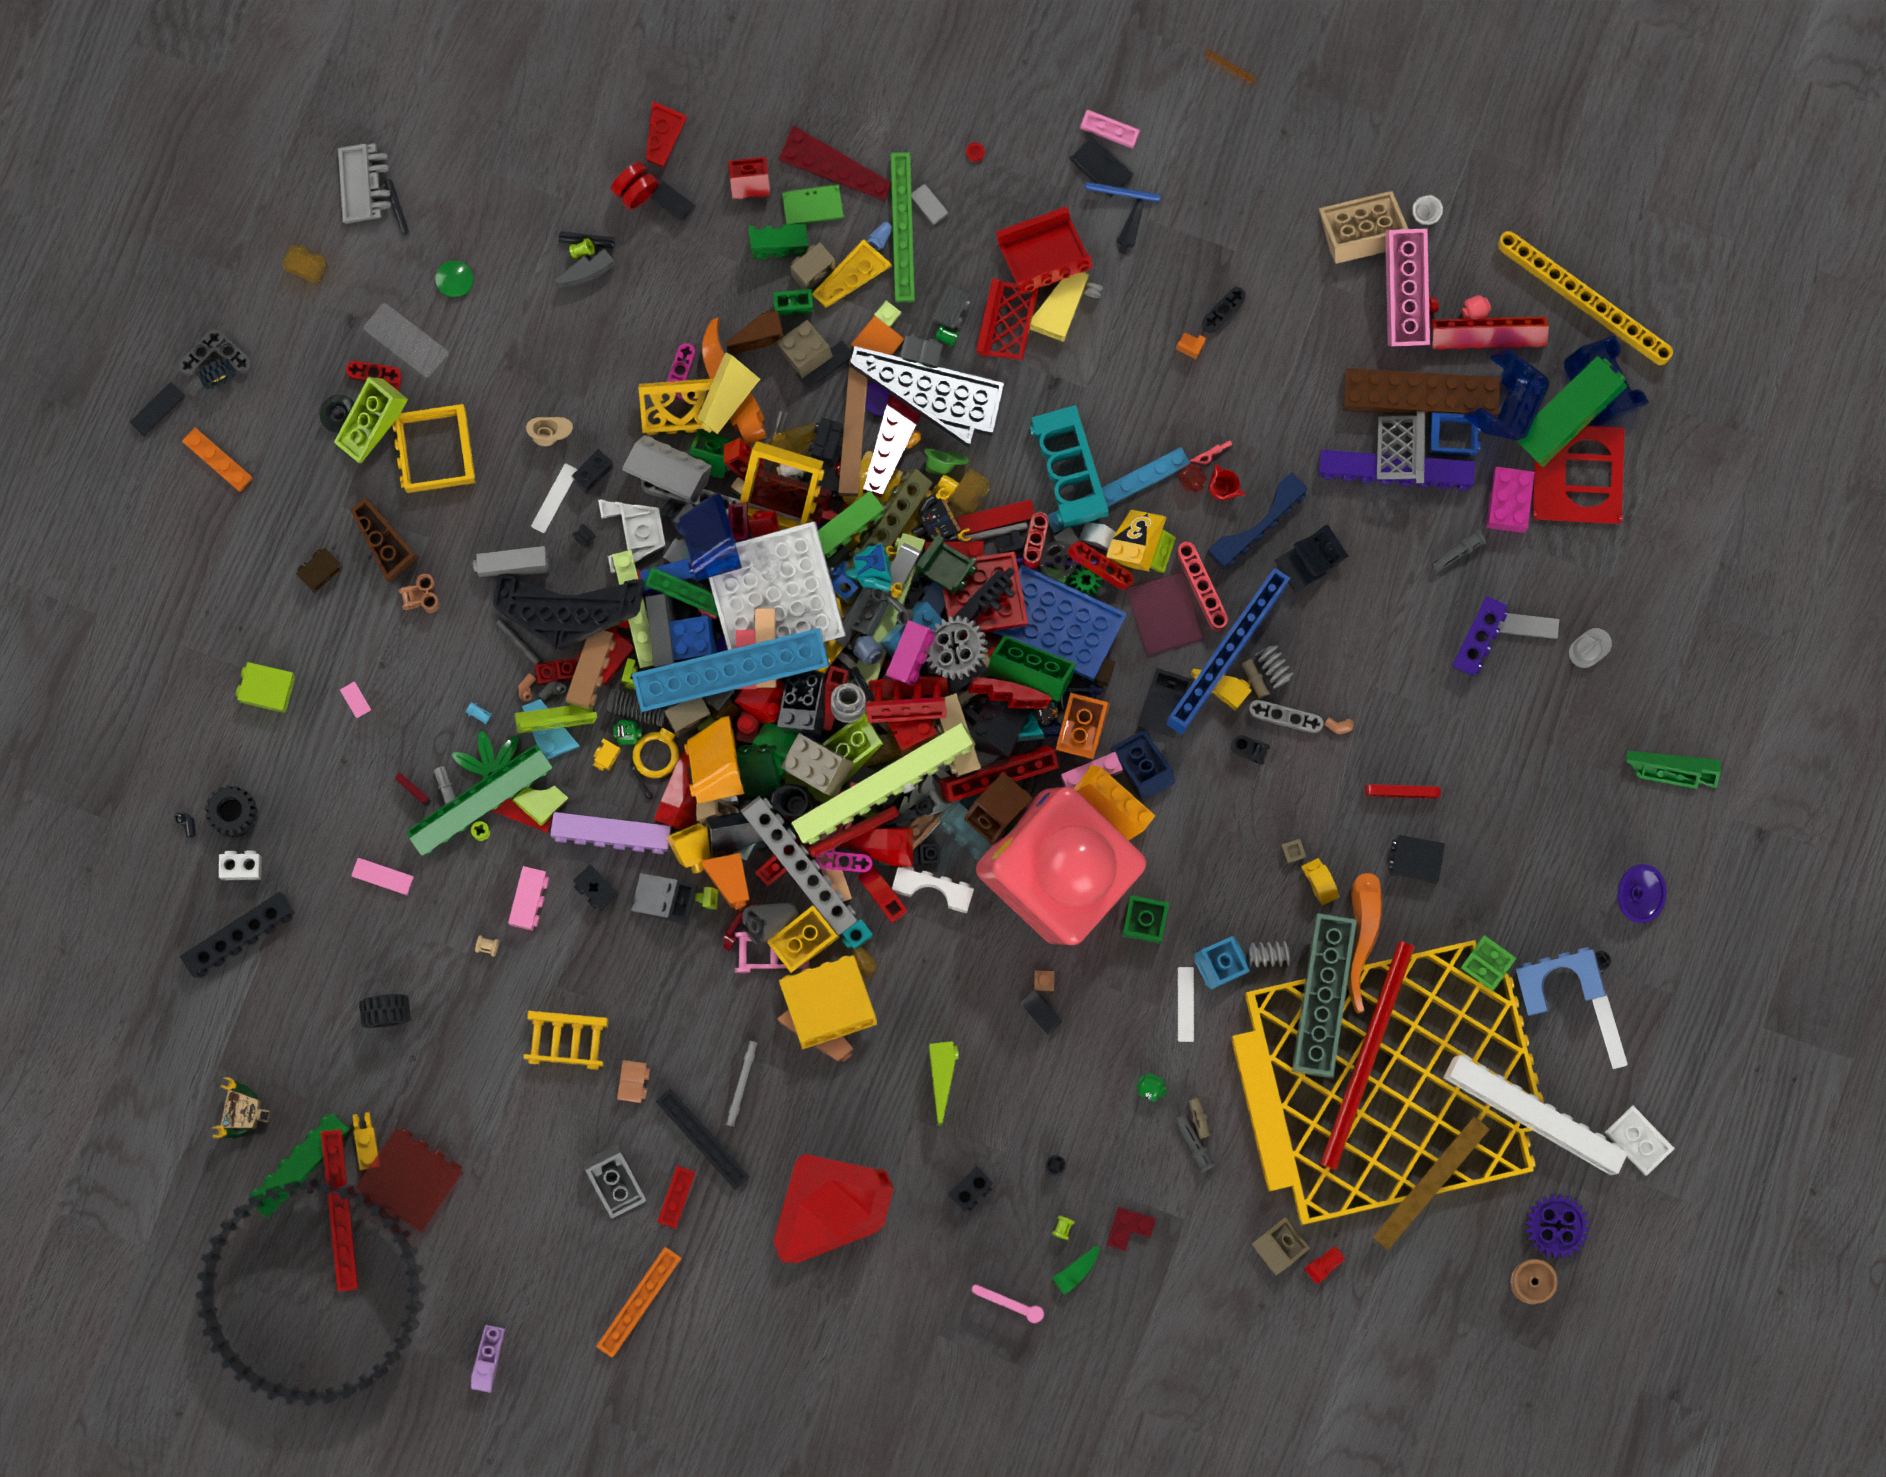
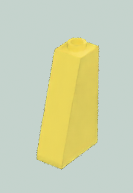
(1060, 307)
(726, 393)

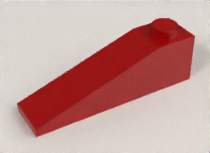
(677, 804)

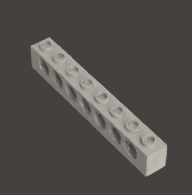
(837, 922)

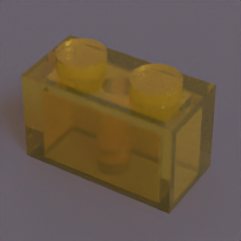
(304, 264)
(969, 491)

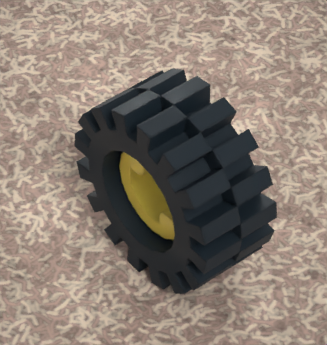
(216, 373)

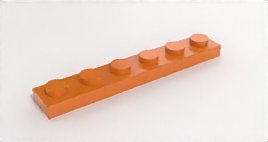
(638, 1302)

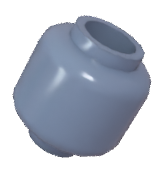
(867, 650)

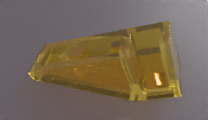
(795, 438)

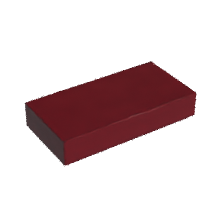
(412, 789)

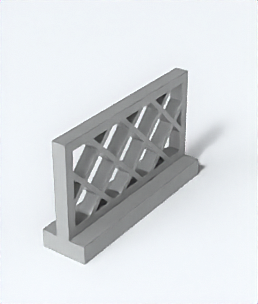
(1418, 444)

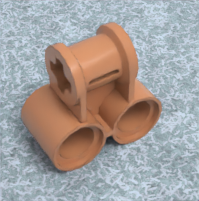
(420, 595)

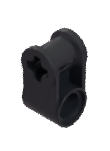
(1251, 749)

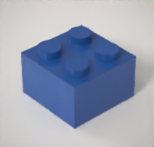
(693, 638)

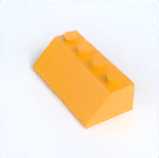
(1114, 802)

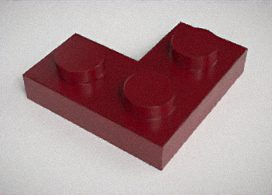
(1127, 1222)

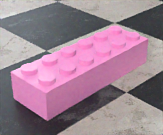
(1407, 287)

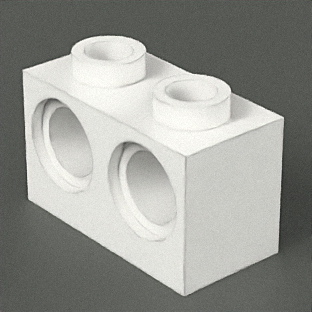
(240, 872)

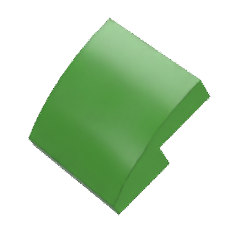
(1488, 962)

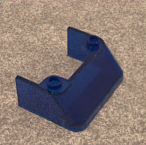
(1522, 403)

